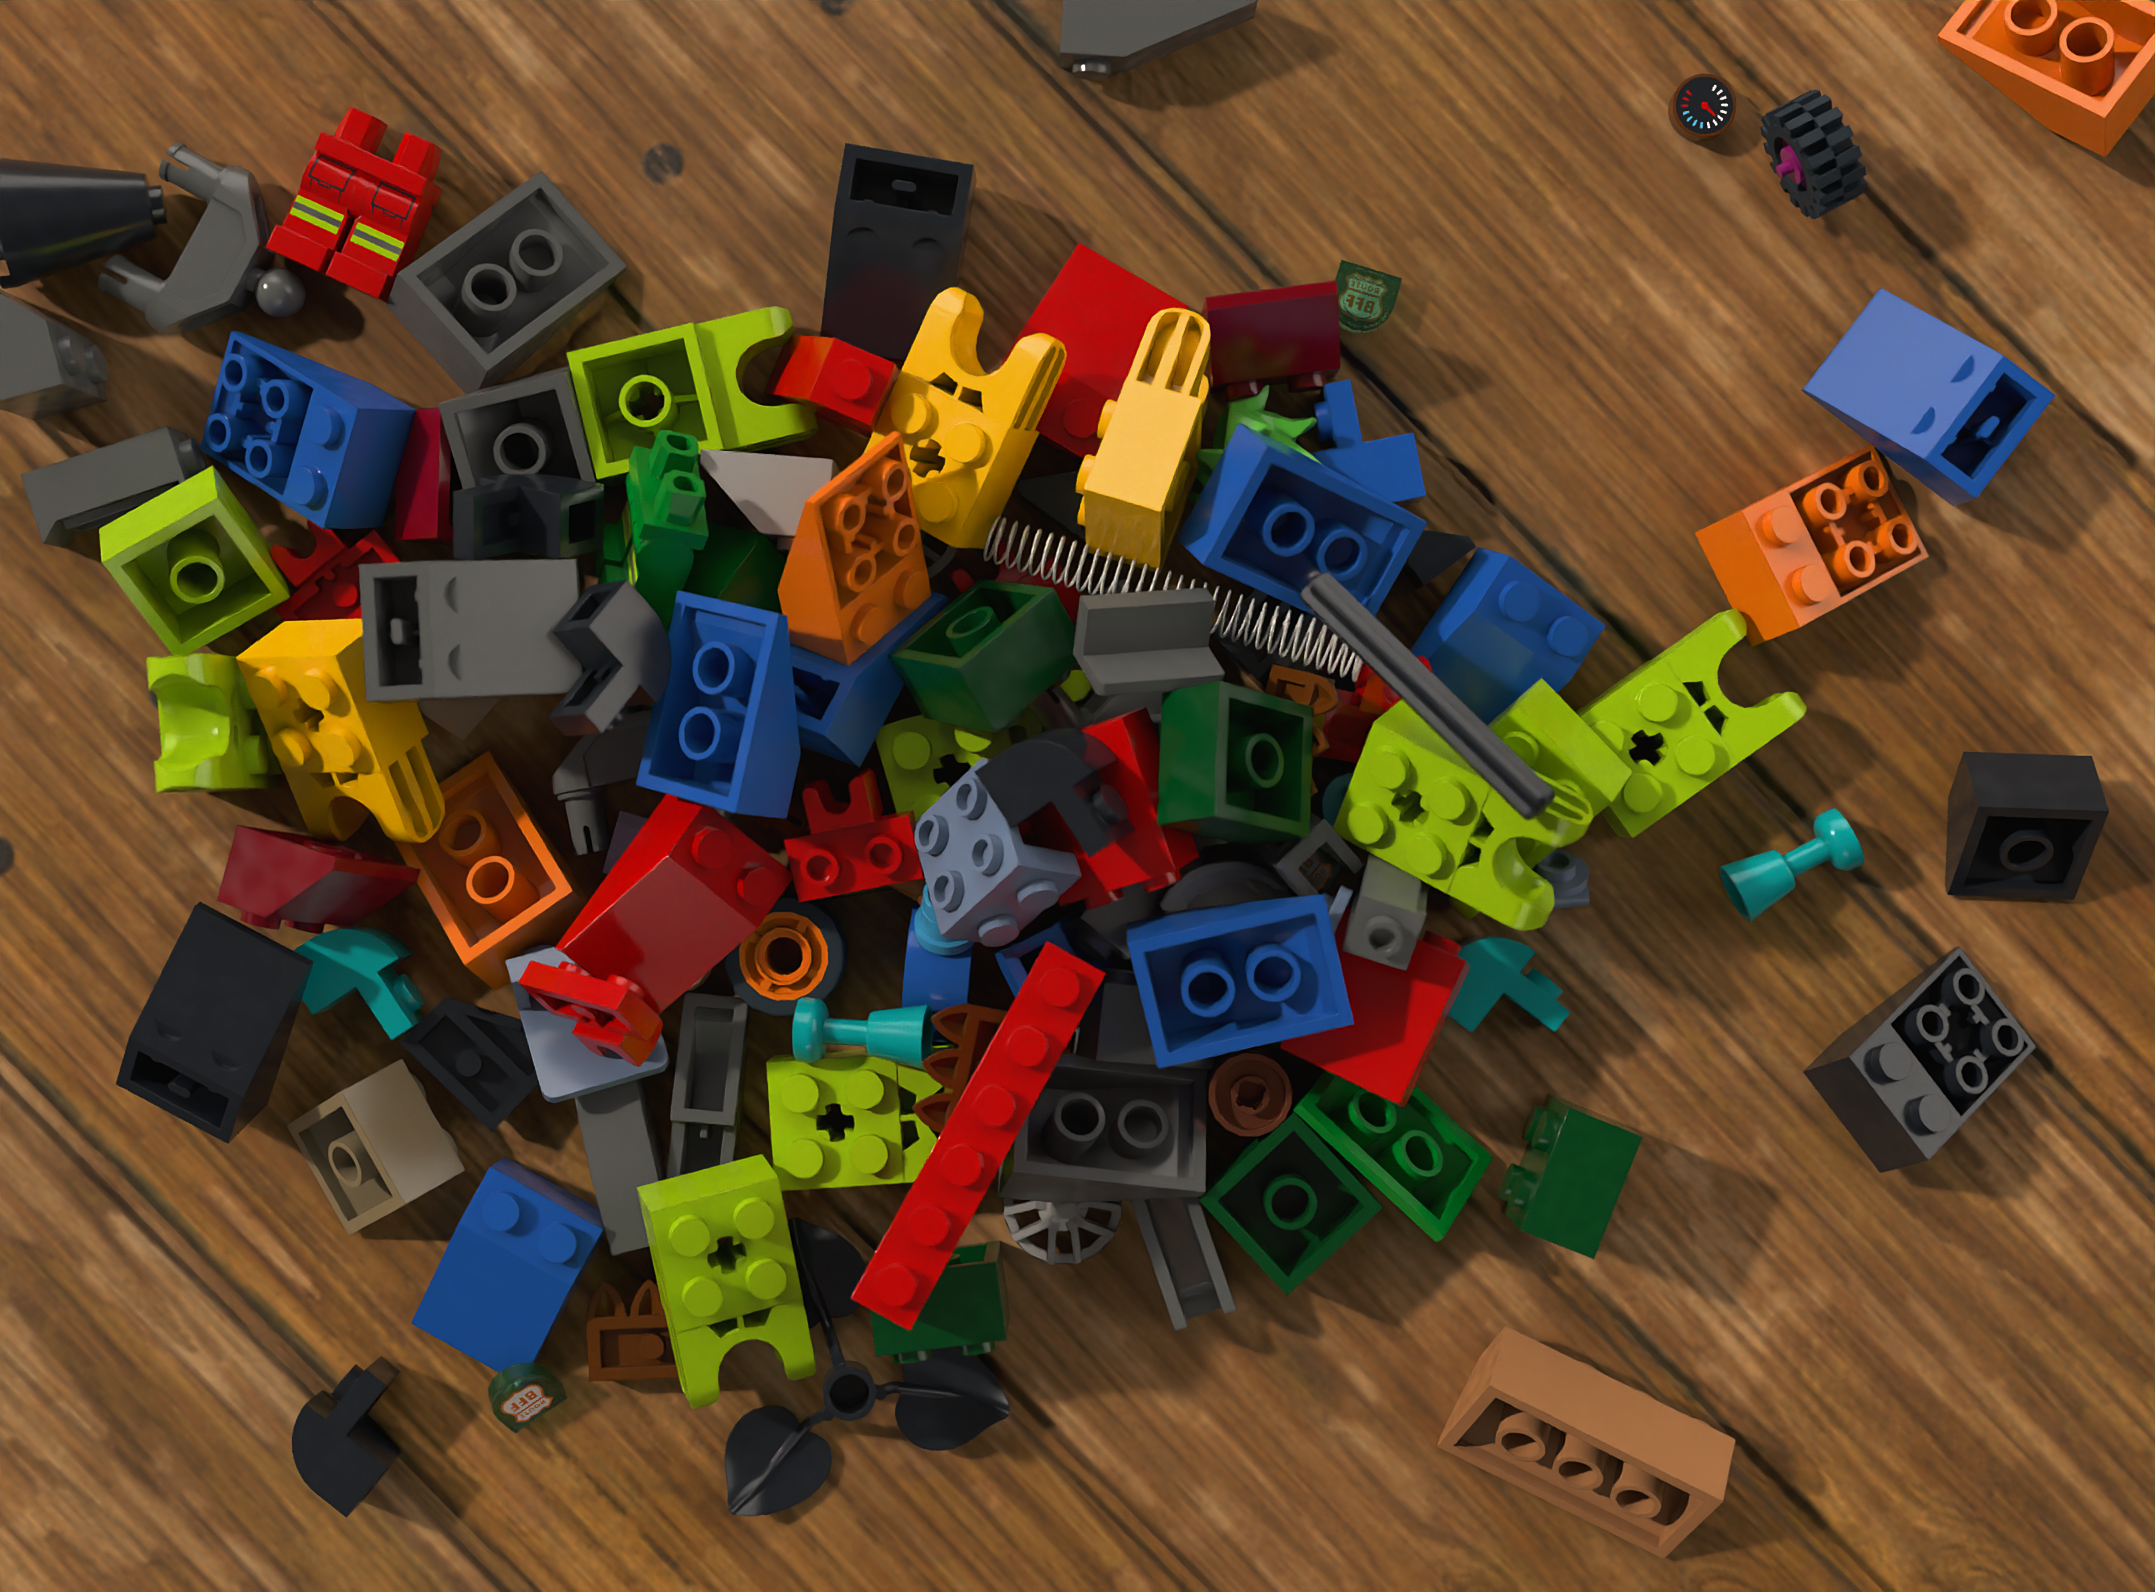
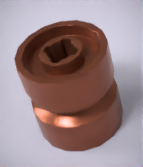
(1249, 1091)

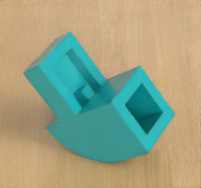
(363, 962)
(1495, 971)

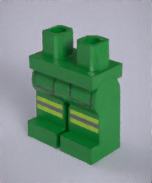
(658, 523)

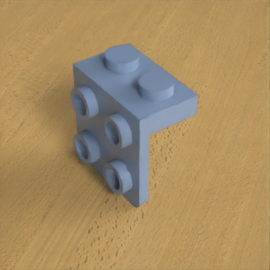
(979, 869)
(560, 1059)

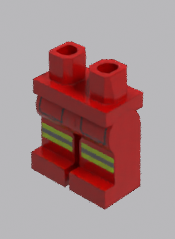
(357, 211)

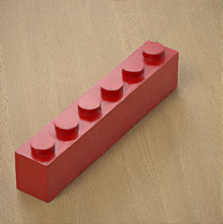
(978, 1135)

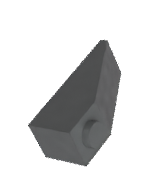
(1128, 33)

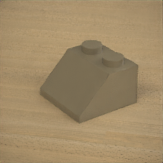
(376, 1146)

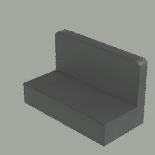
(1146, 641)

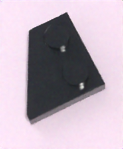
(476, 1057)

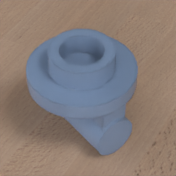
(1567, 876)

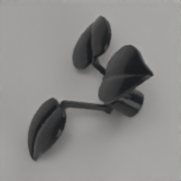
(941, 1403)

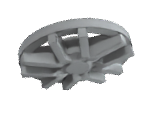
(1061, 1218)

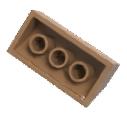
(1588, 1443)

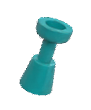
(1768, 876)
(889, 1034)

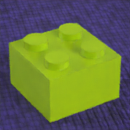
(193, 563)

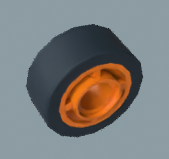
(822, 966)

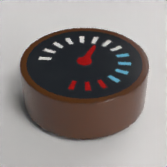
(1702, 107)

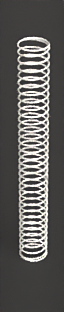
(993, 552)

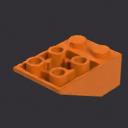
(1812, 545)
(856, 558)

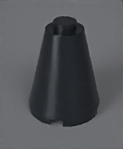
(71, 216)

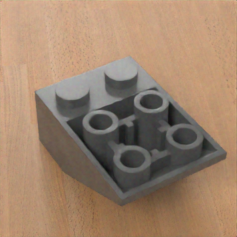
(467, 629)

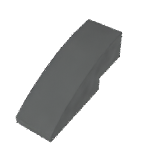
(708, 1083)
(621, 1156)

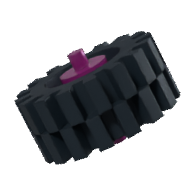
(1813, 154)

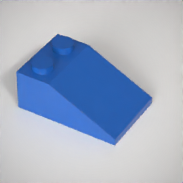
(1286, 518)
(1503, 634)
(727, 712)
(1237, 976)
(510, 1267)

